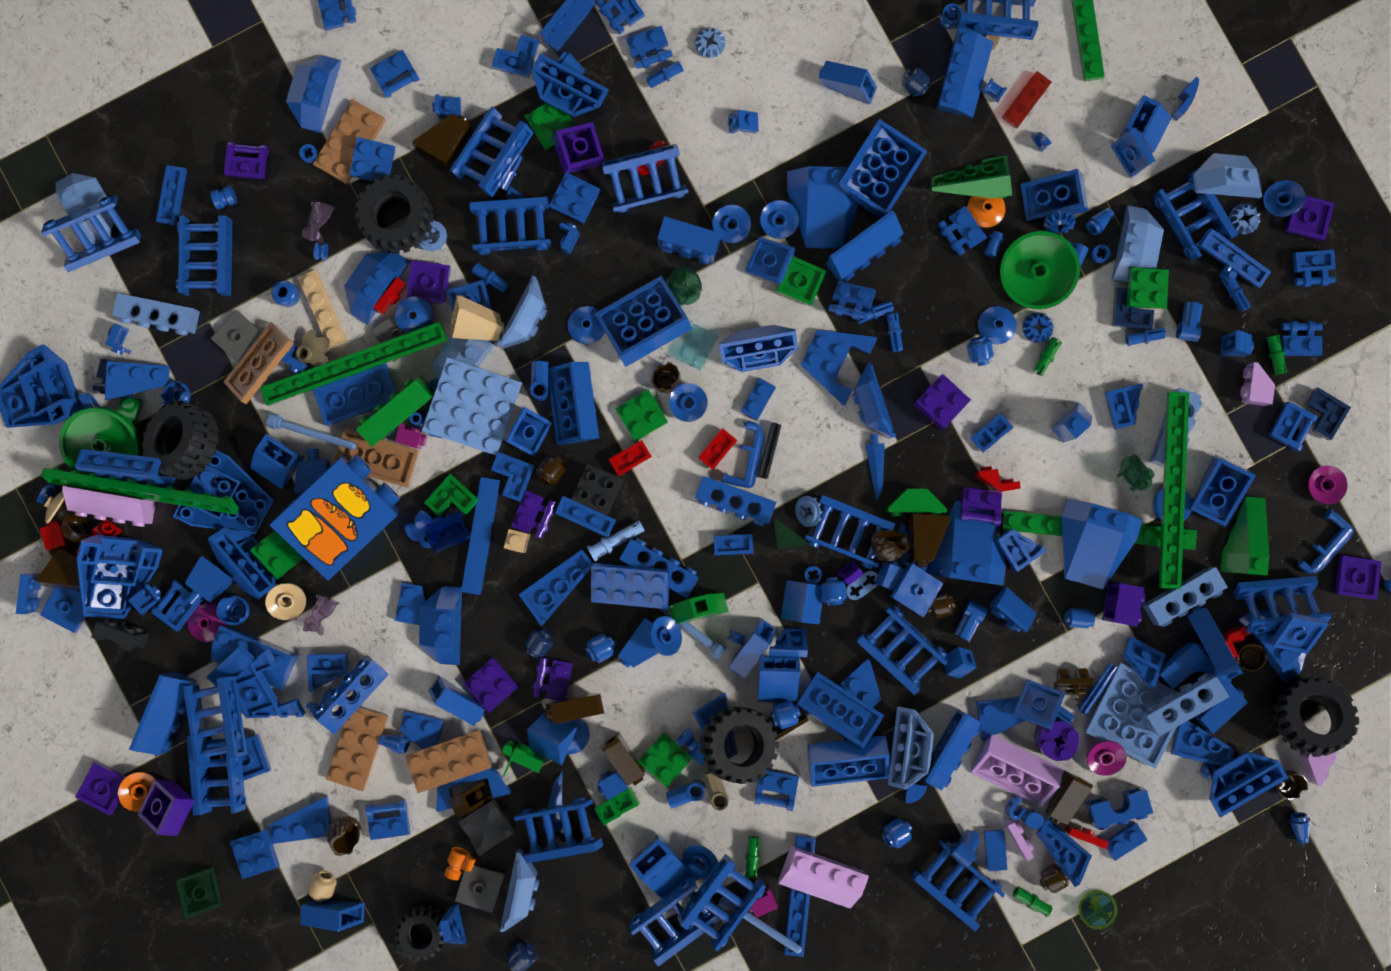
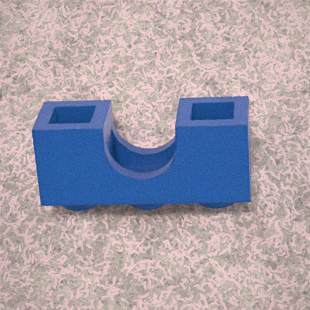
(1135, 805)

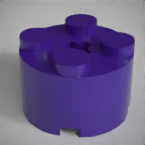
(1066, 745)

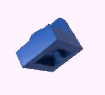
(446, 106)
(568, 241)

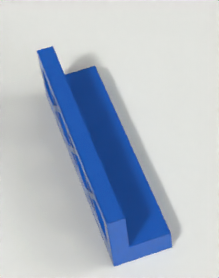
(565, 22)

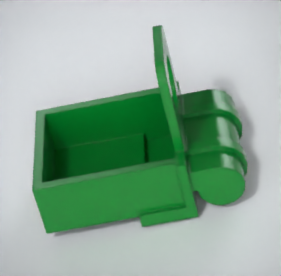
(522, 755)

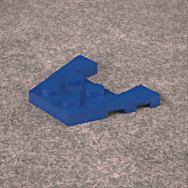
(827, 355)
(257, 696)
(495, 780)

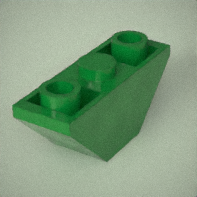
(916, 502)
(698, 608)

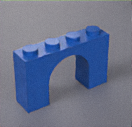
(1190, 660)

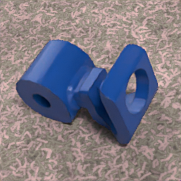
(687, 738)
(1029, 817)

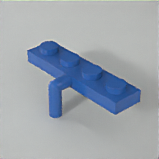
(1233, 259)

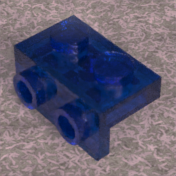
(446, 532)

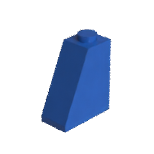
(848, 80)
(1073, 423)
(638, 647)
(753, 648)
(456, 701)
(332, 914)

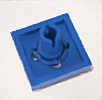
(474, 292)

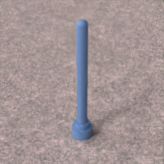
(276, 422)
(716, 649)
(726, 904)

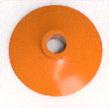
(984, 217)
(128, 790)

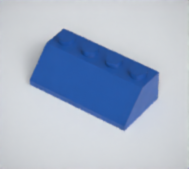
(964, 73)
(865, 246)
(572, 403)
(229, 638)
(162, 714)
(950, 748)
(847, 763)

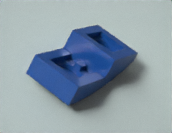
(1187, 97)
(991, 432)

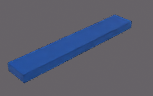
(480, 536)
(798, 905)

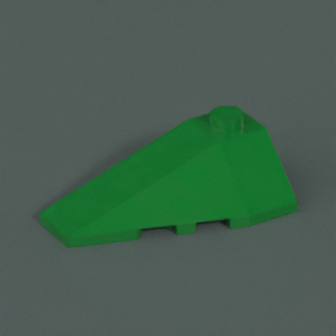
(985, 180)
(1248, 540)

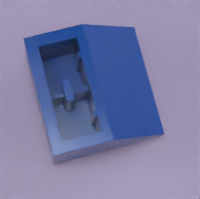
(1150, 121)
(275, 460)
(1013, 610)

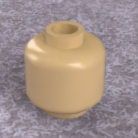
(322, 886)

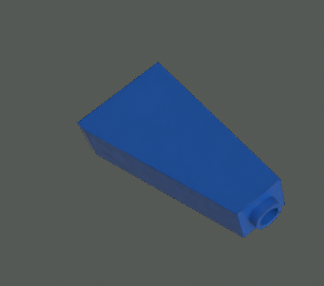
(1214, 644)

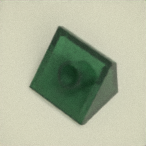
(785, 537)
(198, 892)

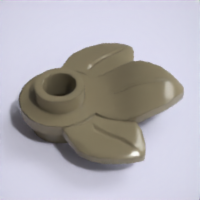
(315, 347)

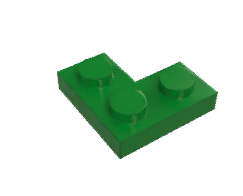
(451, 492)

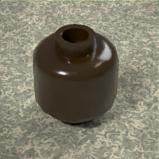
(550, 470)
(942, 605)
(1053, 878)

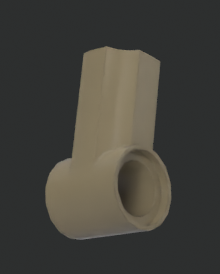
(715, 788)

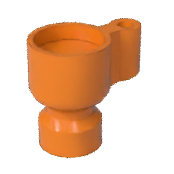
(458, 859)

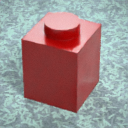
(53, 536)

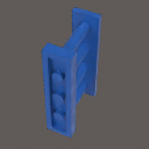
(998, 25)
(504, 161)
(631, 163)
(519, 207)
(1213, 208)
(91, 252)
(222, 265)
(123, 467)
(846, 512)
(1278, 587)
(883, 654)
(231, 716)
(201, 783)
(553, 849)
(712, 885)
(955, 903)
(677, 939)

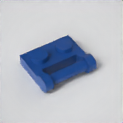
(391, 69)
(1287, 424)
(179, 611)
(779, 783)
(388, 826)

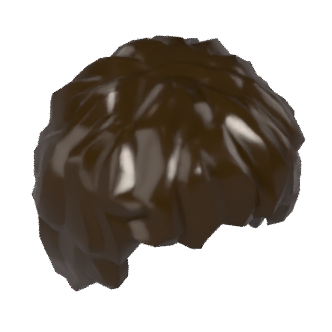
(889, 544)
(343, 835)

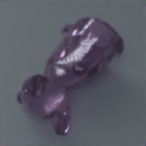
(319, 215)
(323, 609)

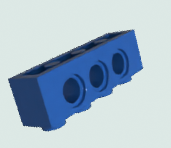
(765, 505)
(630, 557)
(348, 705)

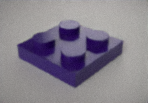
(1311, 219)
(429, 281)
(1358, 577)
(491, 685)
(101, 788)

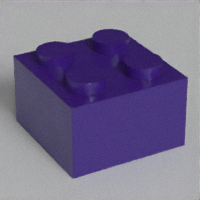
(578, 148)
(941, 402)
(1123, 604)
(166, 807)

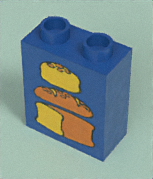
(337, 515)

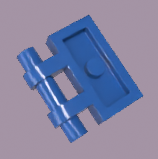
(628, 10)
(333, 15)
(648, 42)
(967, 229)
(1314, 261)
(852, 295)
(1301, 345)

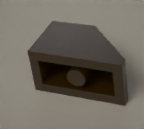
(471, 798)

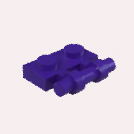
(528, 511)
(558, 681)

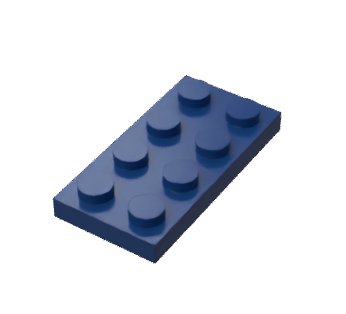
(354, 394)
(630, 585)
(840, 710)

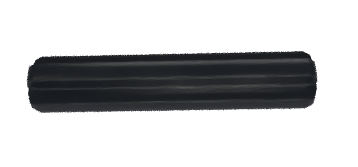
(769, 451)

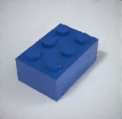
(688, 240)

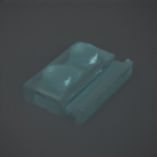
(697, 347)

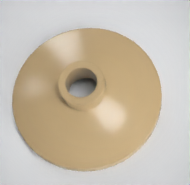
(52, 505)
(285, 609)

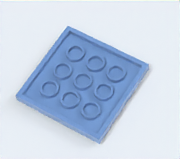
(471, 406)
(1121, 720)

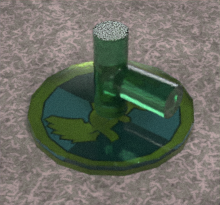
(1097, 909)

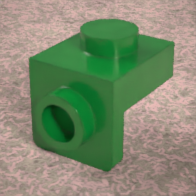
(131, 410)

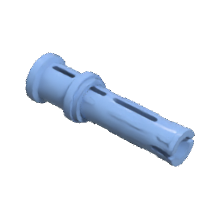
(607, 544)

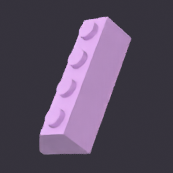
(109, 505)
(1017, 770)
(823, 877)

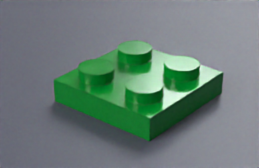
(546, 122)
(801, 281)
(1147, 288)
(642, 415)
(276, 554)
(665, 759)

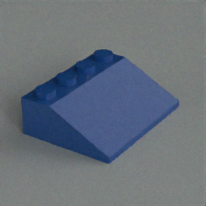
(881, 169)
(643, 321)

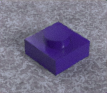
(850, 573)

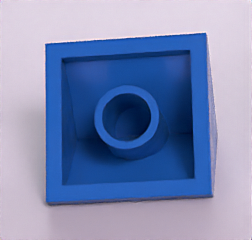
(528, 431)
(802, 602)
(550, 739)

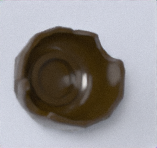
(666, 378)
(75, 528)
(1251, 656)
(1292, 786)

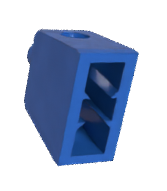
(309, 470)
(206, 582)

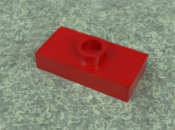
(391, 296)
(717, 449)
(630, 458)
(1086, 835)

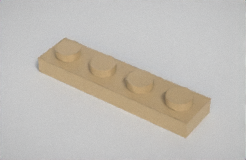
(322, 308)

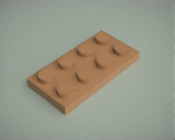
(339, 148)
(258, 362)
(386, 459)
(357, 748)
(448, 761)

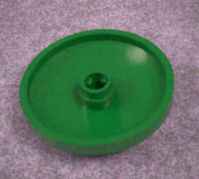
(1040, 270)
(98, 431)

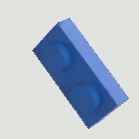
(758, 399)
(733, 544)
(1125, 841)

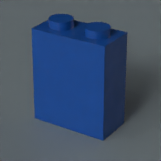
(778, 679)

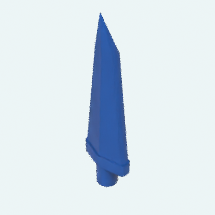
(875, 456)
(555, 800)

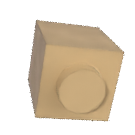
(517, 541)

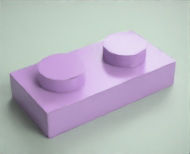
(1016, 833)

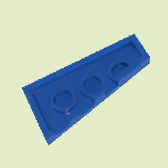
(552, 589)

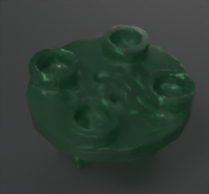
(690, 292)
(1136, 473)

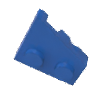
(1018, 549)
(325, 668)
(863, 684)
(421, 729)

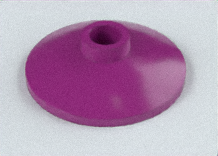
(1335, 481)
(204, 633)
(1108, 764)

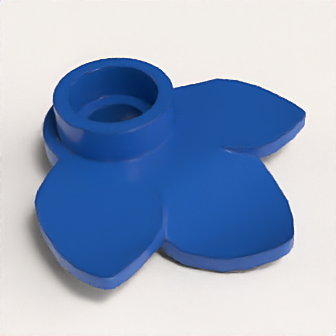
(416, 531)

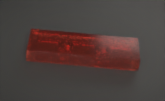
(1026, 99)

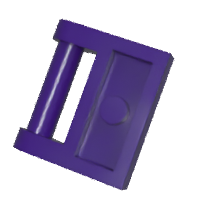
(244, 166)
(983, 501)

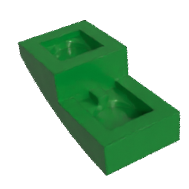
(616, 806)

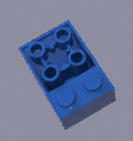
(660, 867)

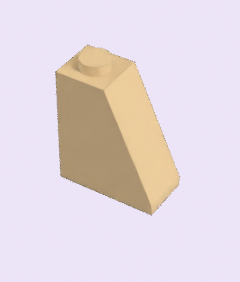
(475, 321)

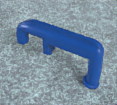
(753, 460)
(1331, 547)

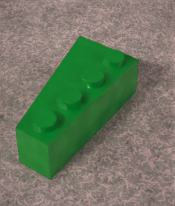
(395, 411)

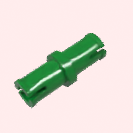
(1276, 354)
(1047, 356)
(752, 856)
(1032, 901)

